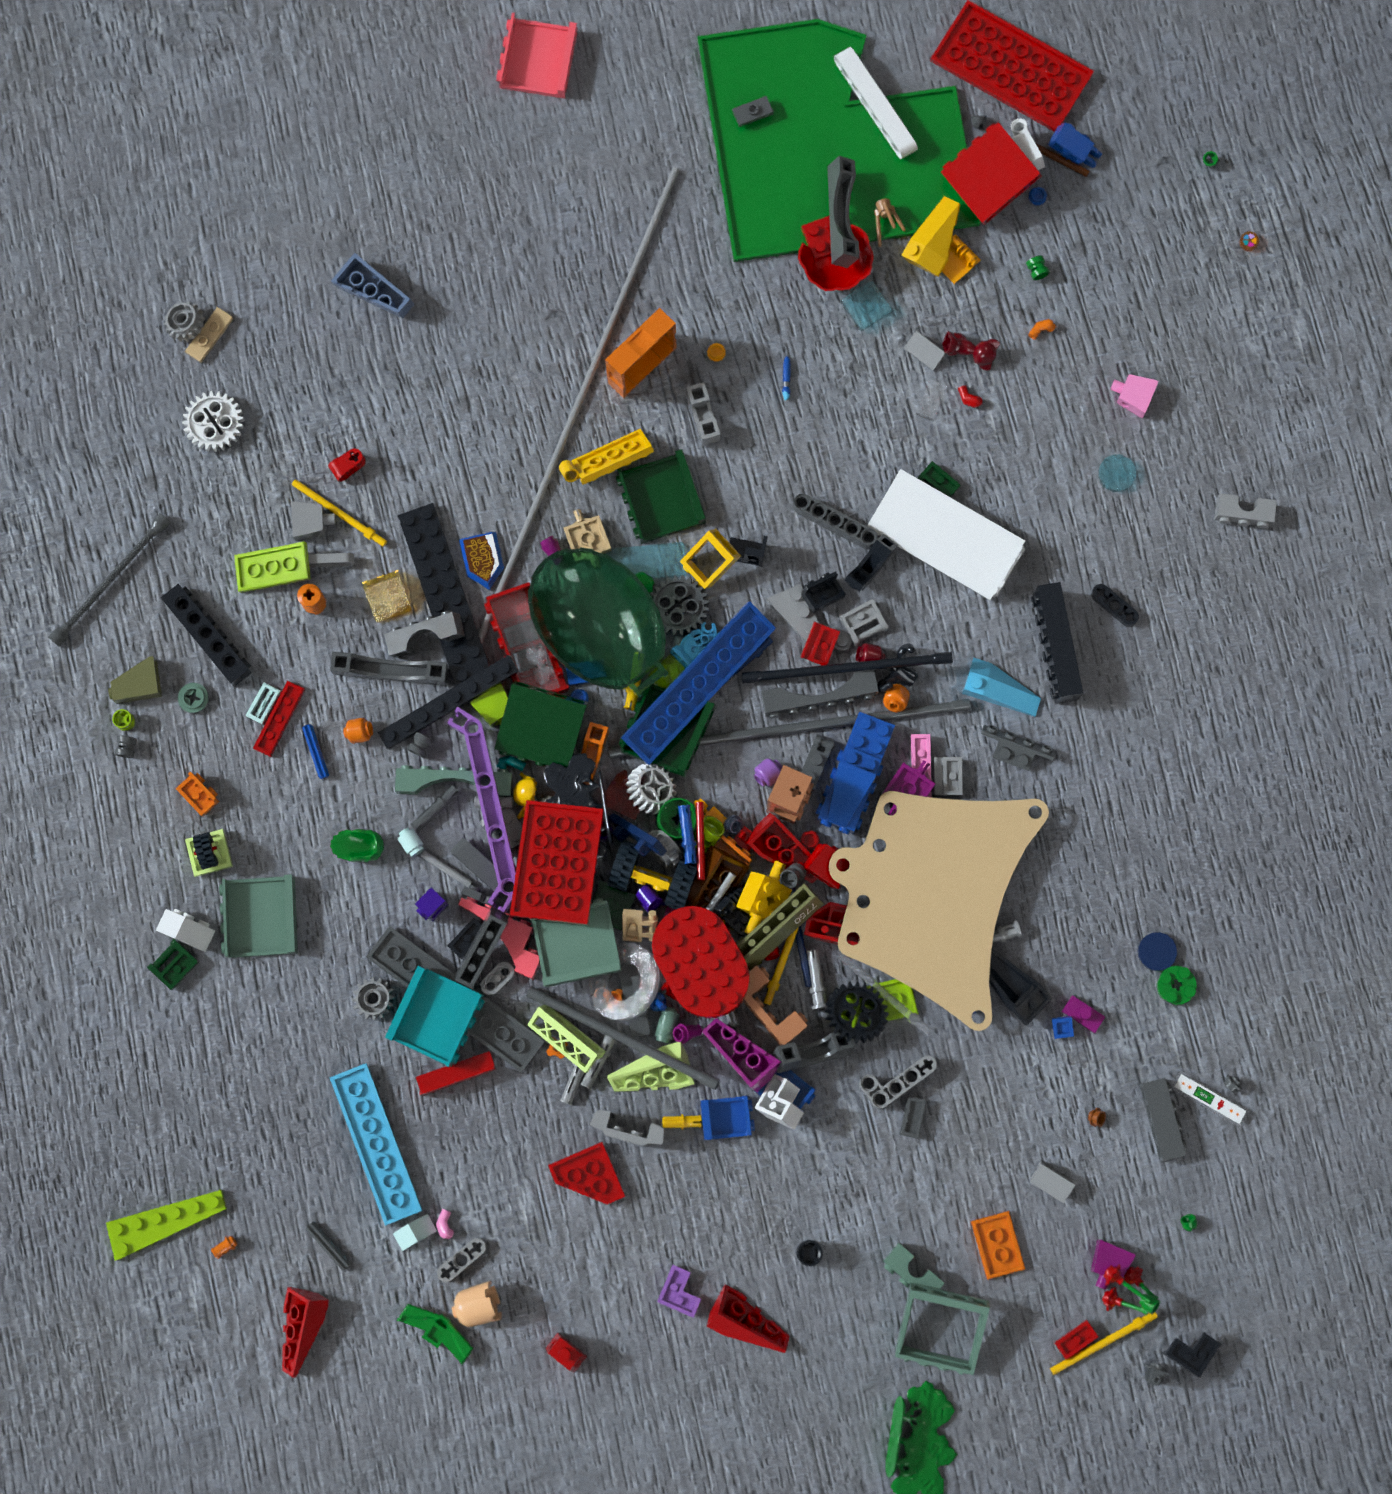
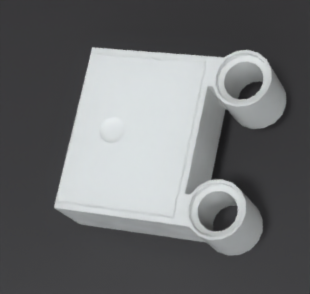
(1026, 143)

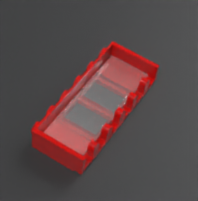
(517, 634)

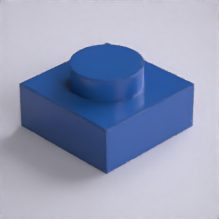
(1062, 1027)

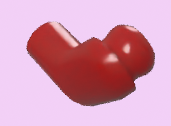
(969, 399)

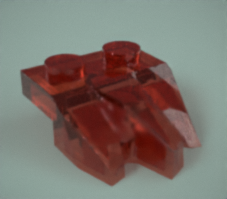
(618, 798)

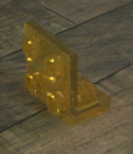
(386, 596)

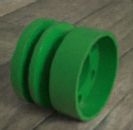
(668, 812)

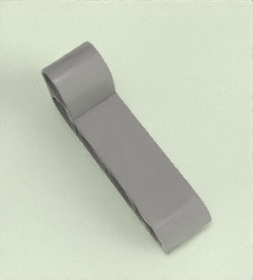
(900, 1079)

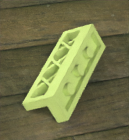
(570, 1032)

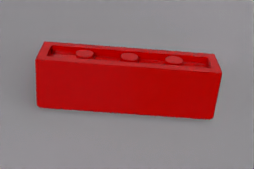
(456, 1073)

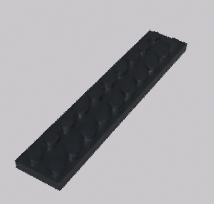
(443, 588)

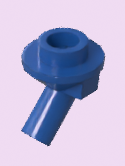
(658, 1003)

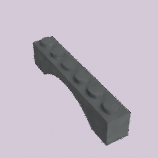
(840, 184)
(407, 671)
(780, 701)

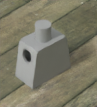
(310, 520)

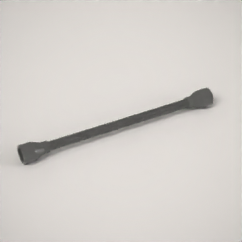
(158, 525)

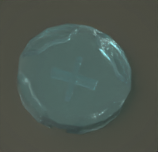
(1117, 473)

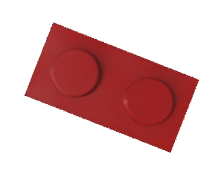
(1076, 1339)

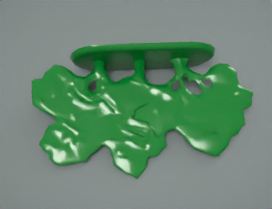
(924, 1447)

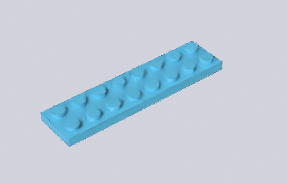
(376, 1144)

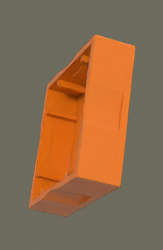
(641, 353)

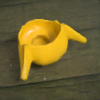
(523, 791)

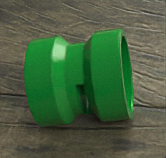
(1037, 267)

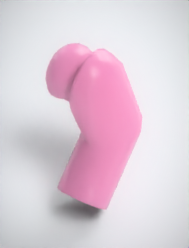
(442, 1226)

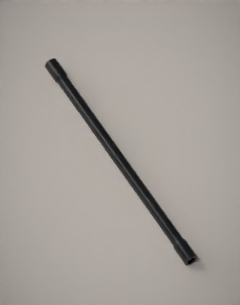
(758, 676)

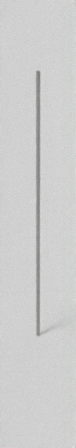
(579, 400)

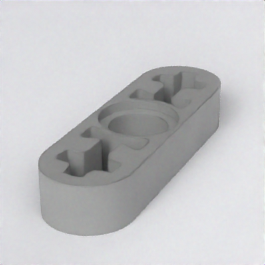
(331, 560)
(476, 1254)

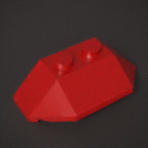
(827, 924)

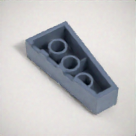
(369, 285)

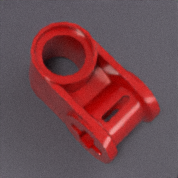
(345, 465)

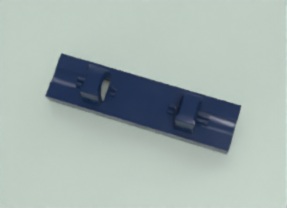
(645, 841)

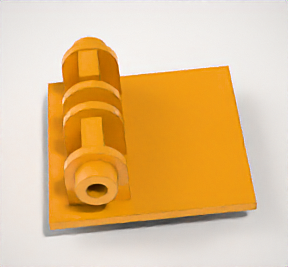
(960, 260)

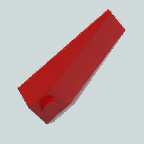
(741, 1321)

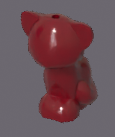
(983, 353)

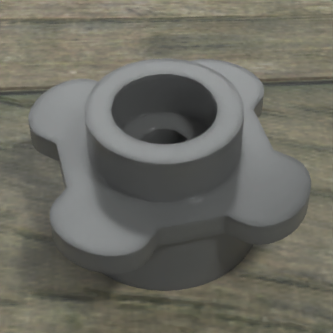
(1233, 1083)

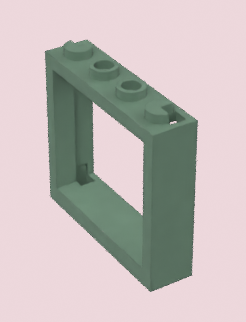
(950, 1299)

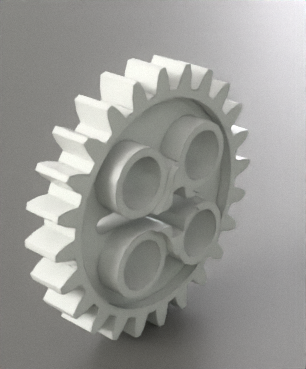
(199, 430)

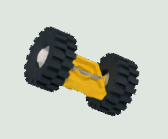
(626, 868)

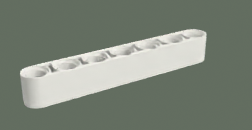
(875, 103)

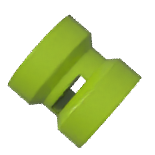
(120, 717)

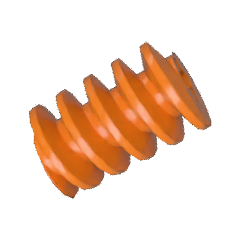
(311, 599)

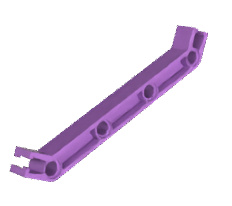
(490, 805)

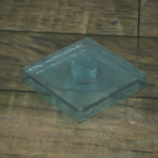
(866, 306)

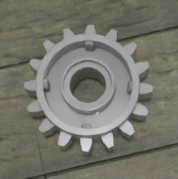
(175, 320)
(671, 857)
(382, 1004)

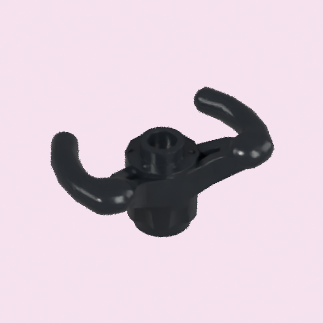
(904, 675)

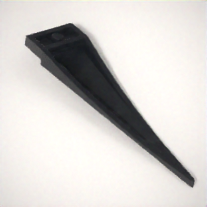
(1017, 989)

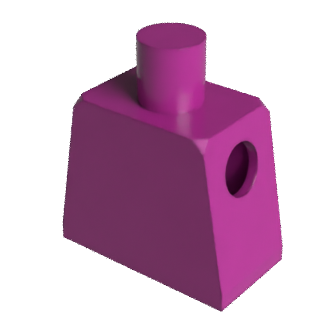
(1107, 1255)

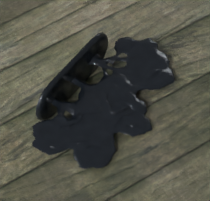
(571, 791)

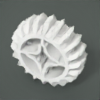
(648, 794)

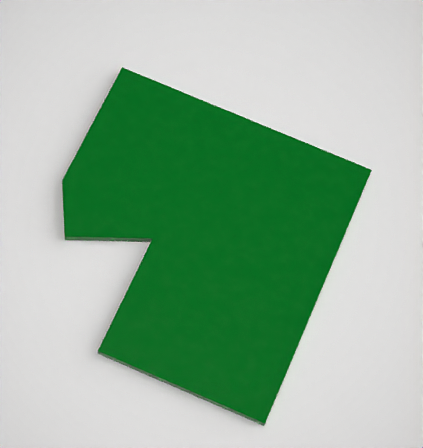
(779, 165)

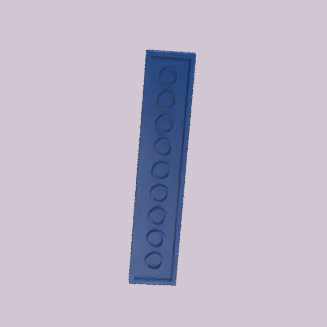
(698, 683)

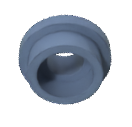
(733, 824)

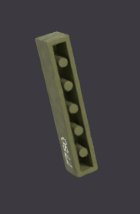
(779, 925)

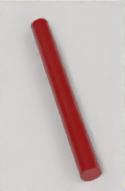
(700, 841)

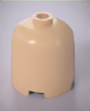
(477, 1305)

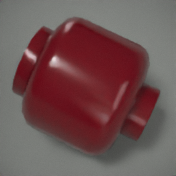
(869, 652)

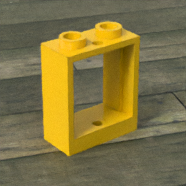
(722, 547)

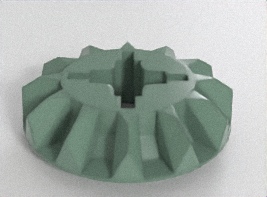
(189, 690)

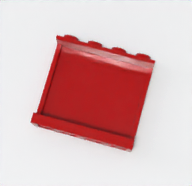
(991, 173)

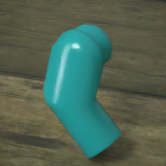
(503, 762)

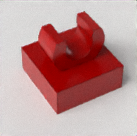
(742, 838)

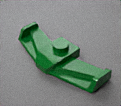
(437, 1331)

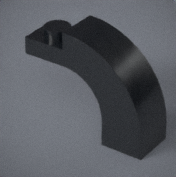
(871, 563)

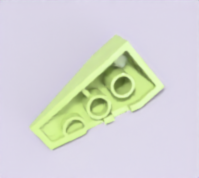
(651, 1073)

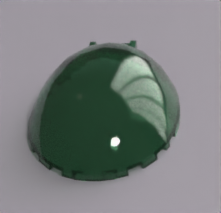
(597, 619)

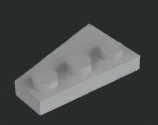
(794, 610)

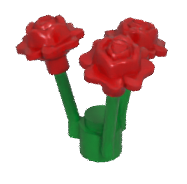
(1132, 1276)

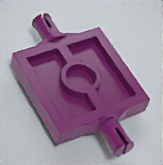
(910, 781)

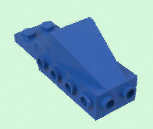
(855, 774)

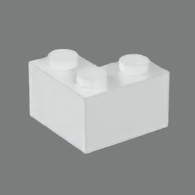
(183, 928)
(777, 1102)

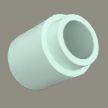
(410, 842)

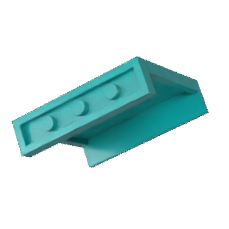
(435, 1016)

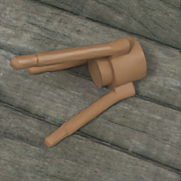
(886, 210)

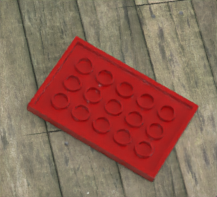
(557, 862)

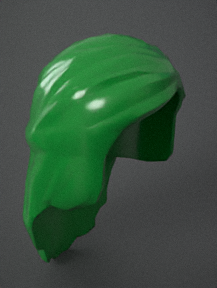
(357, 845)

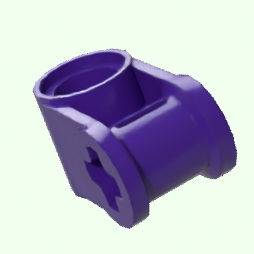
(649, 898)

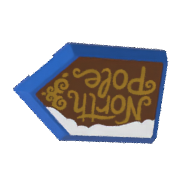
(482, 558)

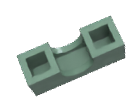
(898, 1262)

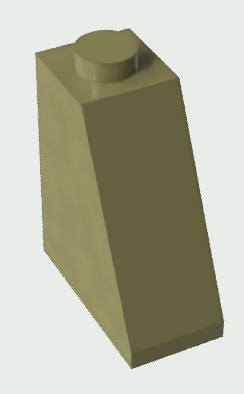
(137, 683)

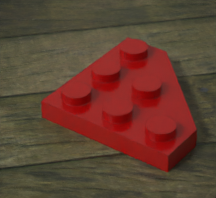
(589, 1174)

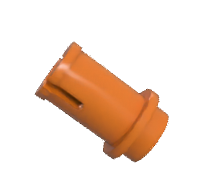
(224, 1247)

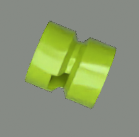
(712, 831)

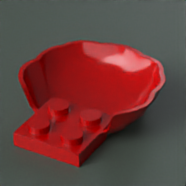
(816, 258)

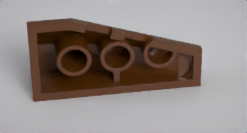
(717, 867)

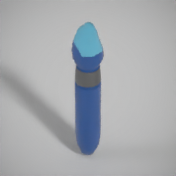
(786, 378)

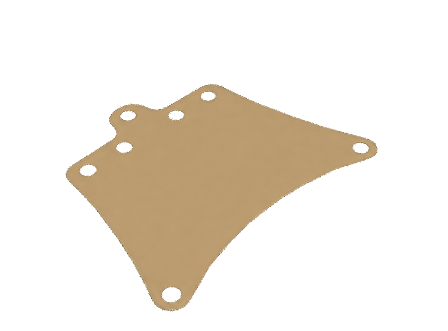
(935, 893)

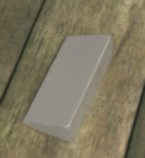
(924, 350)

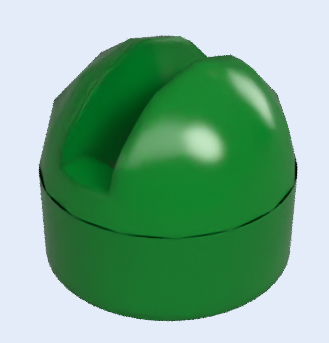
(1213, 156)
(1189, 1222)

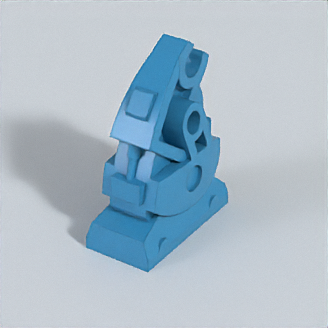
(691, 646)

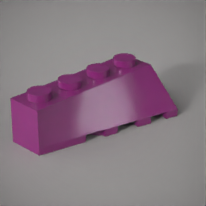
(745, 1057)

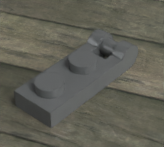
(816, 760)

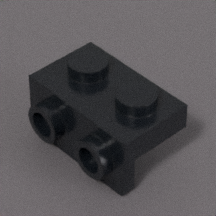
(823, 592)

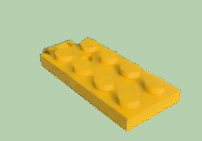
(607, 458)

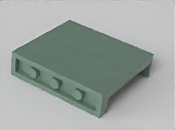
(259, 917)
(576, 950)

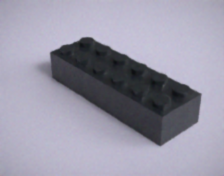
(1057, 643)

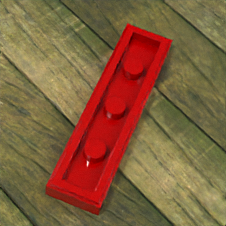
(279, 719)

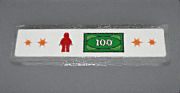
(1209, 1099)

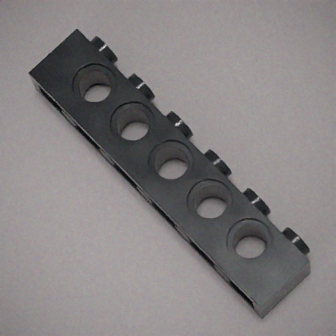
(233, 674)

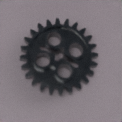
(840, 1006)

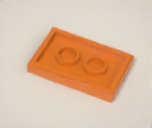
(997, 1245)

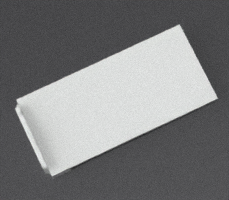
(947, 535)

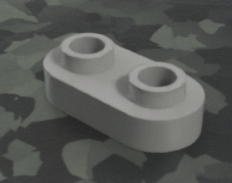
(497, 978)

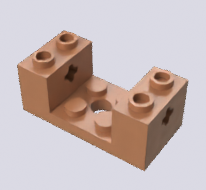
(790, 795)
(789, 1027)

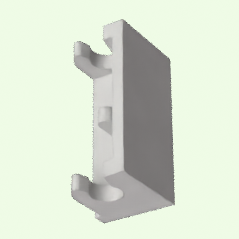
(1052, 1182)

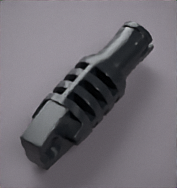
(729, 902)

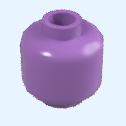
(767, 772)

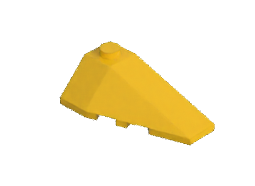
(932, 240)

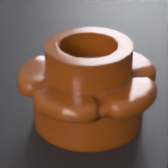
(1097, 1117)

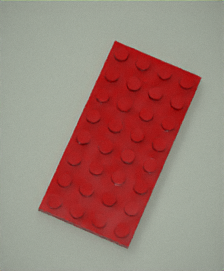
(1011, 66)

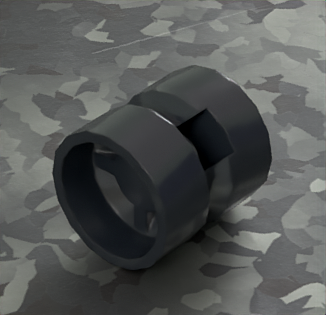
(809, 1253)

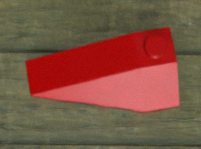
(776, 843)
(304, 1319)

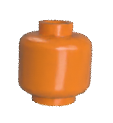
(896, 698)
(358, 730)

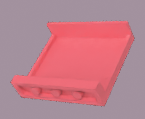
(537, 57)

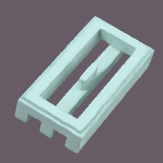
(270, 706)

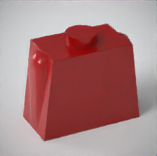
(818, 864)

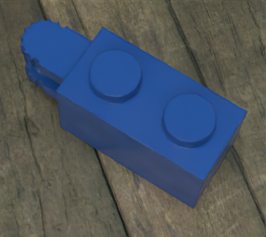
(1074, 145)

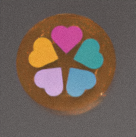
(1249, 241)

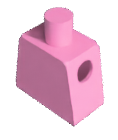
(1135, 393)

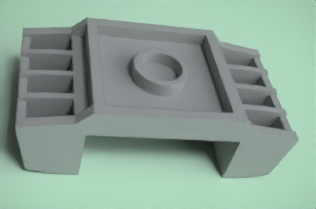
(602, 1119)

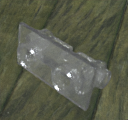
(538, 656)

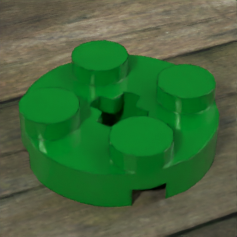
(1171, 994)

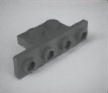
(1016, 750)
(630, 984)

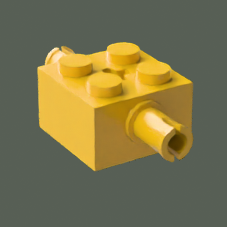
(763, 895)

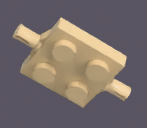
(587, 534)

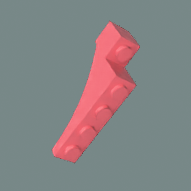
(515, 937)

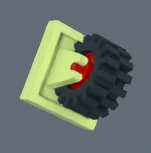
(208, 852)

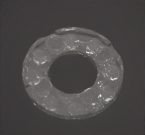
(633, 1006)

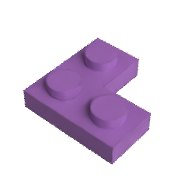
(673, 1294)

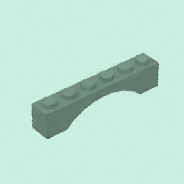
(415, 780)

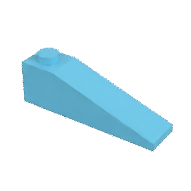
(995, 686)

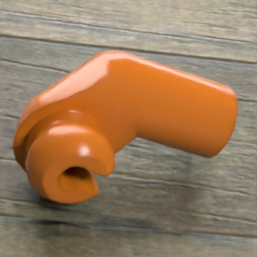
(1040, 326)

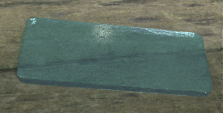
(654, 560)

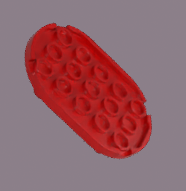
(700, 962)

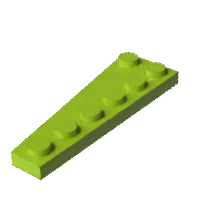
(148, 1227)

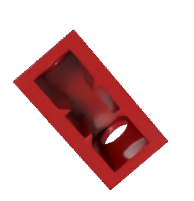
(565, 1353)

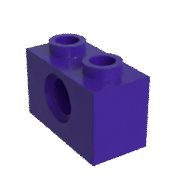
(431, 905)

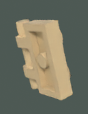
(633, 925)

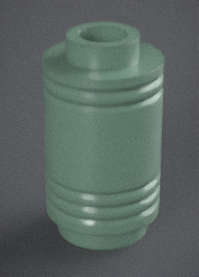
(667, 1022)

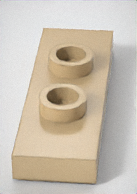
(209, 335)

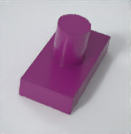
(1083, 1014)

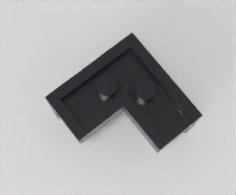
(750, 551)
(1196, 1358)

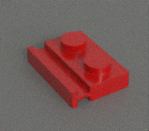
(820, 643)

